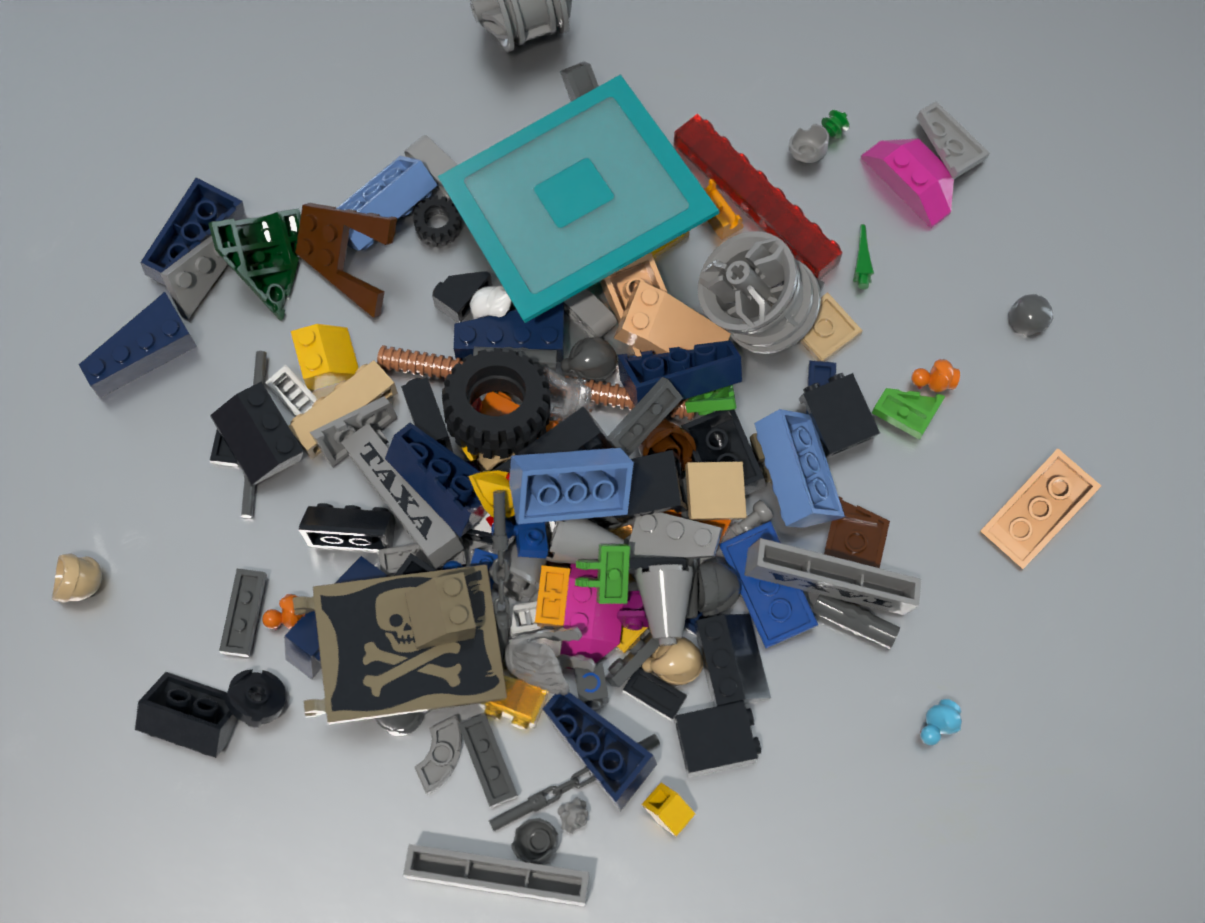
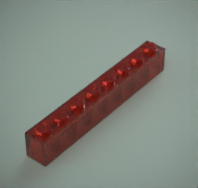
(756, 195)

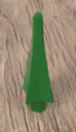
(863, 267)

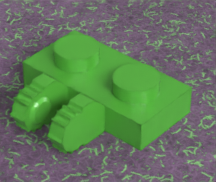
(612, 573)

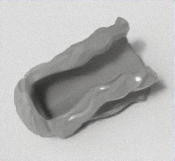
(538, 663)

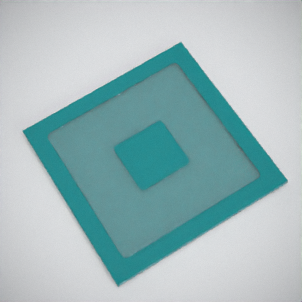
(576, 197)

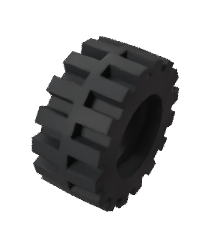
(441, 234)

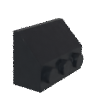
(257, 434)
(722, 439)
(348, 527)
(731, 659)
(186, 714)

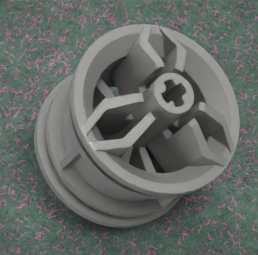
(521, 19)
(745, 292)

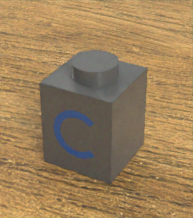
(592, 686)

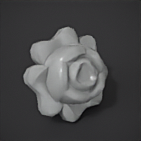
(573, 815)

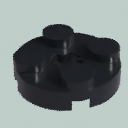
(250, 711)

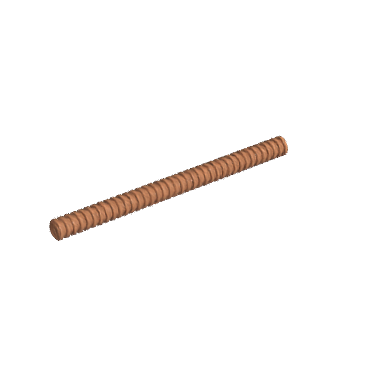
(442, 367)

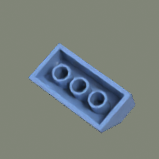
(390, 194)
(798, 469)
(570, 485)

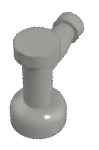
(760, 513)

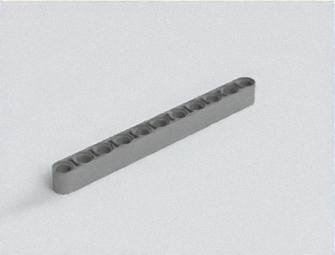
(582, 308)

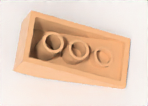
(621, 284)
(662, 322)
(1040, 508)

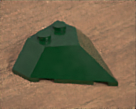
(262, 253)

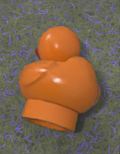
(941, 376)
(273, 618)

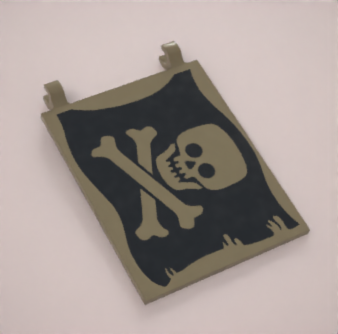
(373, 656)

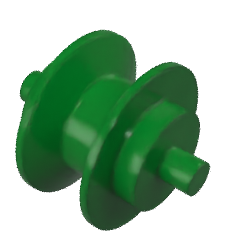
(835, 123)

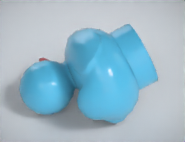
(940, 720)

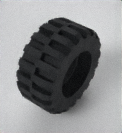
(492, 373)

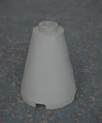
(578, 540)
(523, 573)
(665, 600)

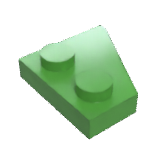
(712, 401)
(907, 410)

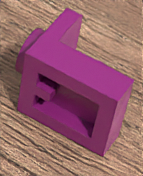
(633, 614)

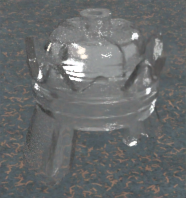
(567, 395)

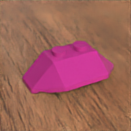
(914, 176)
(596, 621)

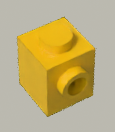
(673, 813)

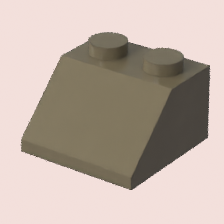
(441, 611)

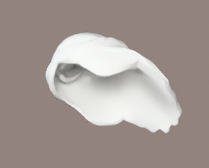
(490, 302)

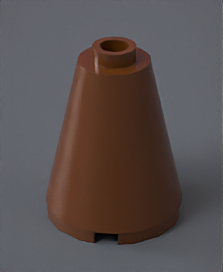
(669, 437)

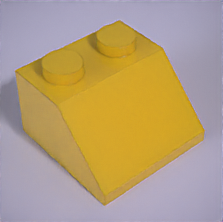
(324, 355)

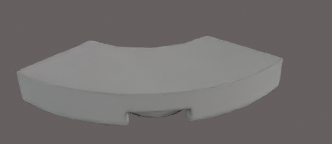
(443, 755)

